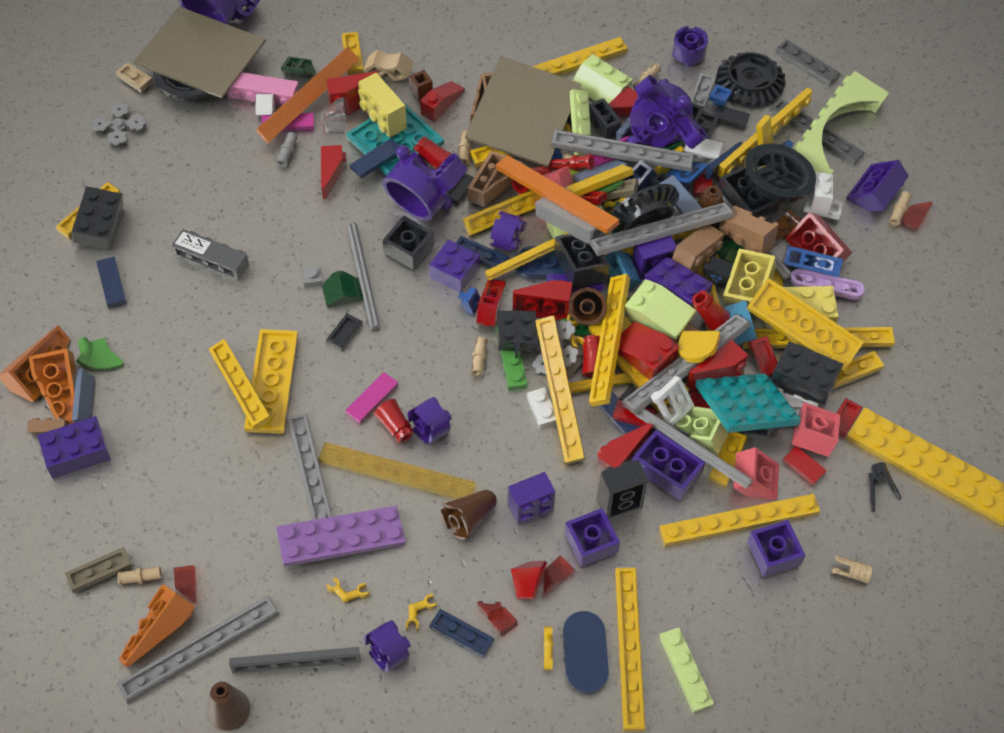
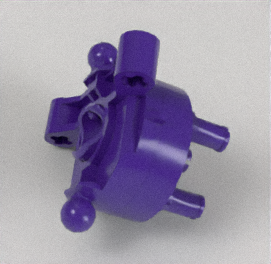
(663, 115)

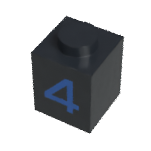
(717, 271)

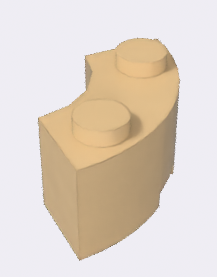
(387, 65)

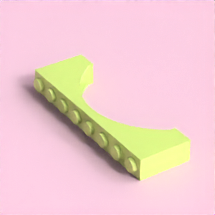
(855, 95)

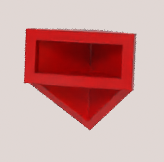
(528, 578)

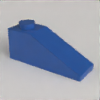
(812, 261)

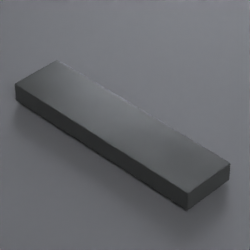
(807, 62)

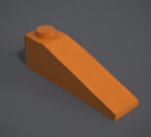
(18, 375)
(56, 379)
(166, 614)

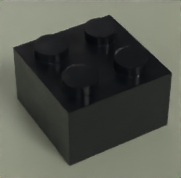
(408, 242)

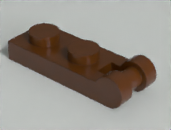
(784, 227)

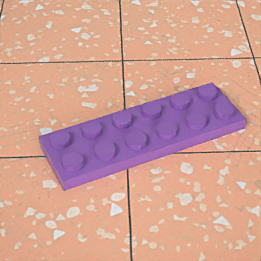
(340, 535)

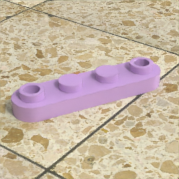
(842, 286)

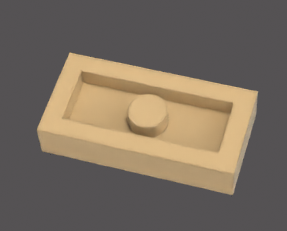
(134, 77)

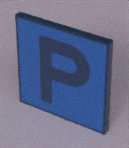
(687, 177)

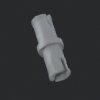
(287, 149)

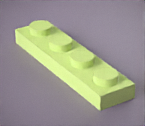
(580, 114)
(686, 670)

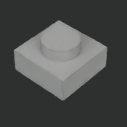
(312, 276)

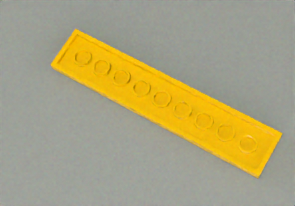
(929, 464)

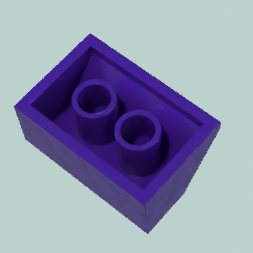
(878, 185)

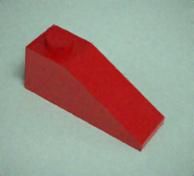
(439, 100)
(331, 167)
(490, 302)
(623, 447)

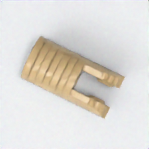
(857, 570)

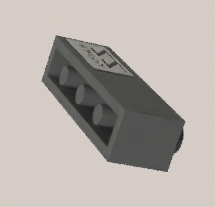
(210, 254)

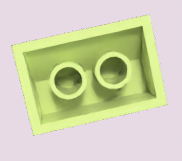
(601, 79)

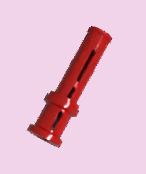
(576, 163)

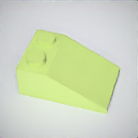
(659, 309)
(704, 428)

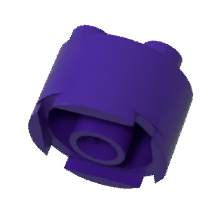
(690, 45)
(507, 232)
(429, 420)
(387, 646)

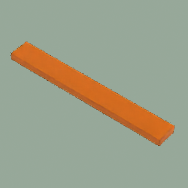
(306, 95)
(557, 194)

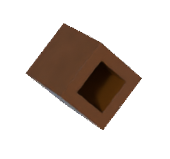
(420, 84)

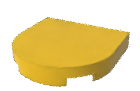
(698, 345)

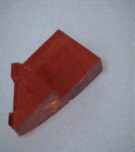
(916, 214)
(556, 574)
(186, 581)
(498, 617)

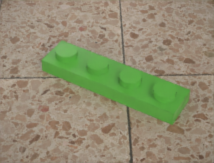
(513, 370)

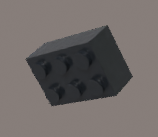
(743, 195)
(97, 218)
(580, 261)
(807, 372)
(622, 489)

